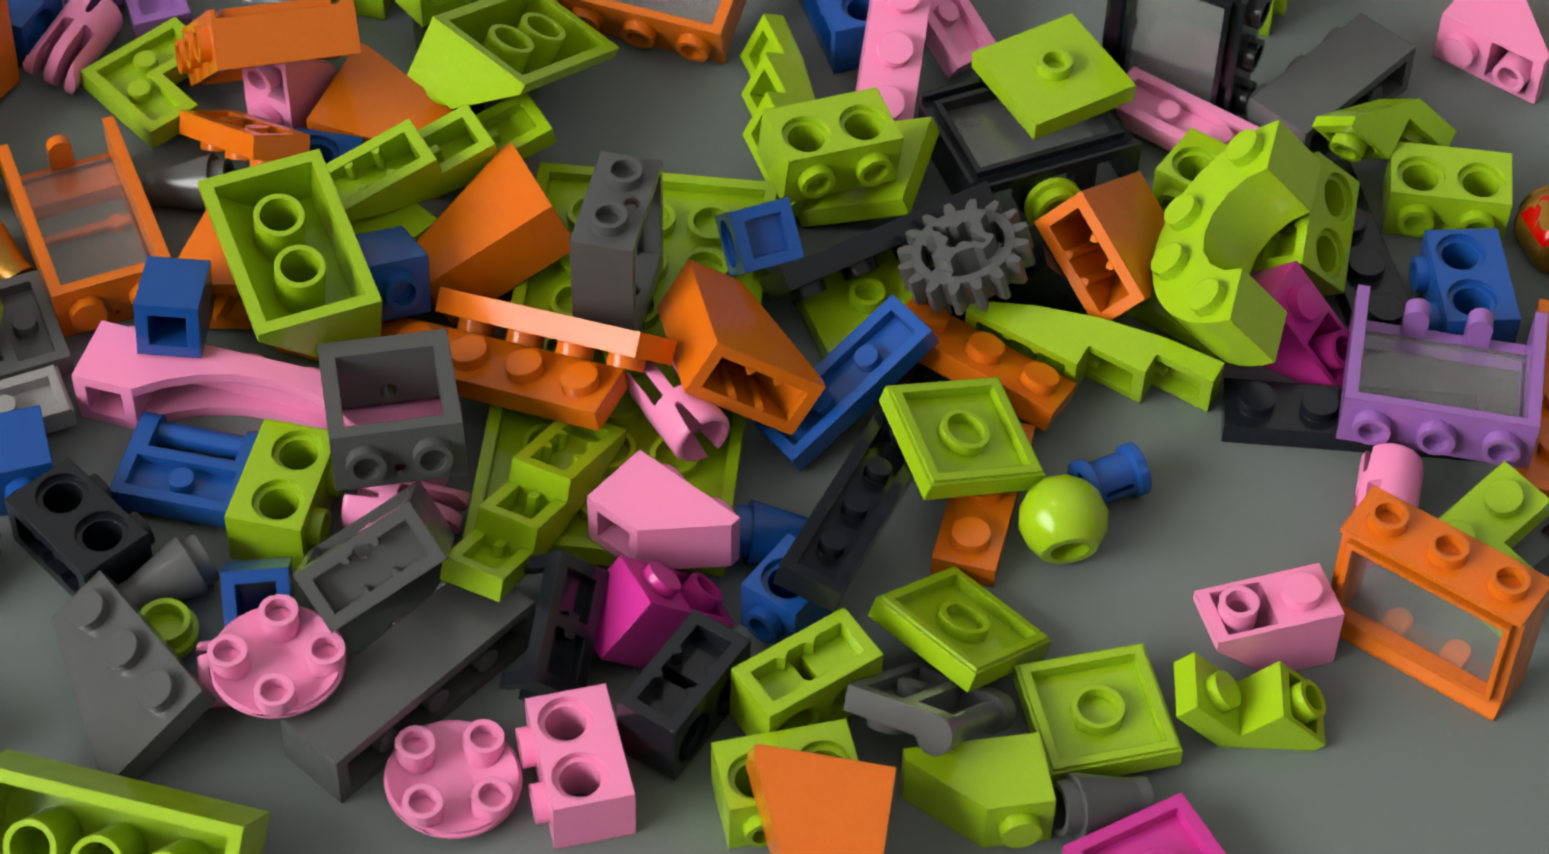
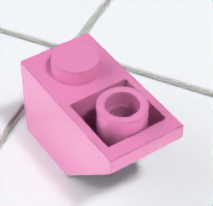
(1495, 44)
(286, 90)
(658, 516)
(1274, 618)

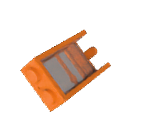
(86, 229)

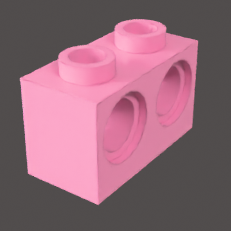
(586, 765)

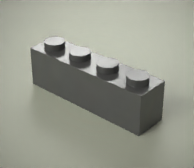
(407, 678)

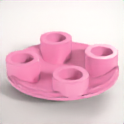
(277, 660)
(453, 778)

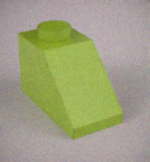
(985, 789)

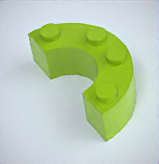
(1219, 231)

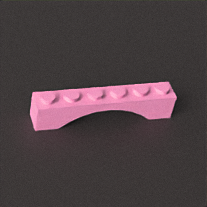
(120, 385)

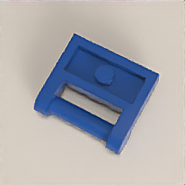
(177, 481)

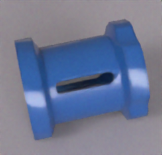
(1117, 473)

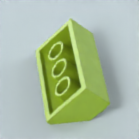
(87, 811)

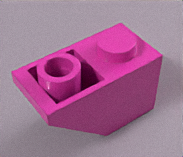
(1313, 336)
(647, 605)

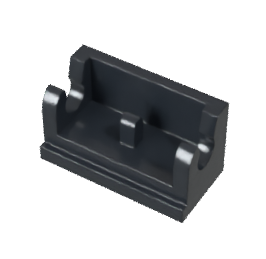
(562, 626)

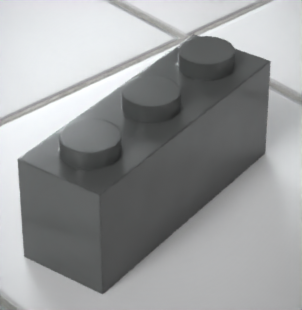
(1343, 71)

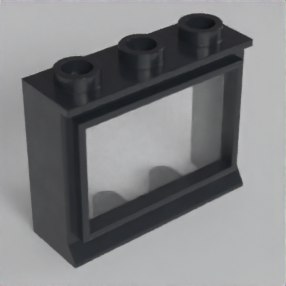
(1191, 44)
(986, 143)

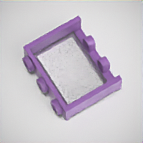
(1442, 388)

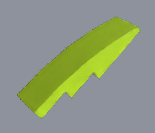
(775, 80)
(421, 164)
(1102, 351)
(532, 508)

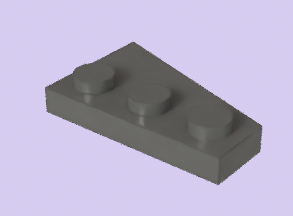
(125, 679)

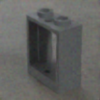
(618, 242)
(384, 373)
(374, 561)

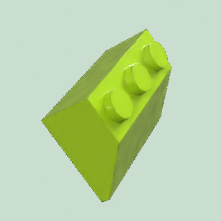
(503, 50)
(293, 253)

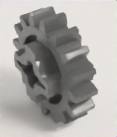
(966, 256)

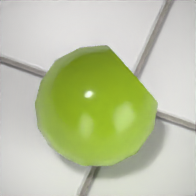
(1063, 519)

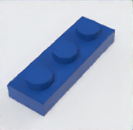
(855, 377)

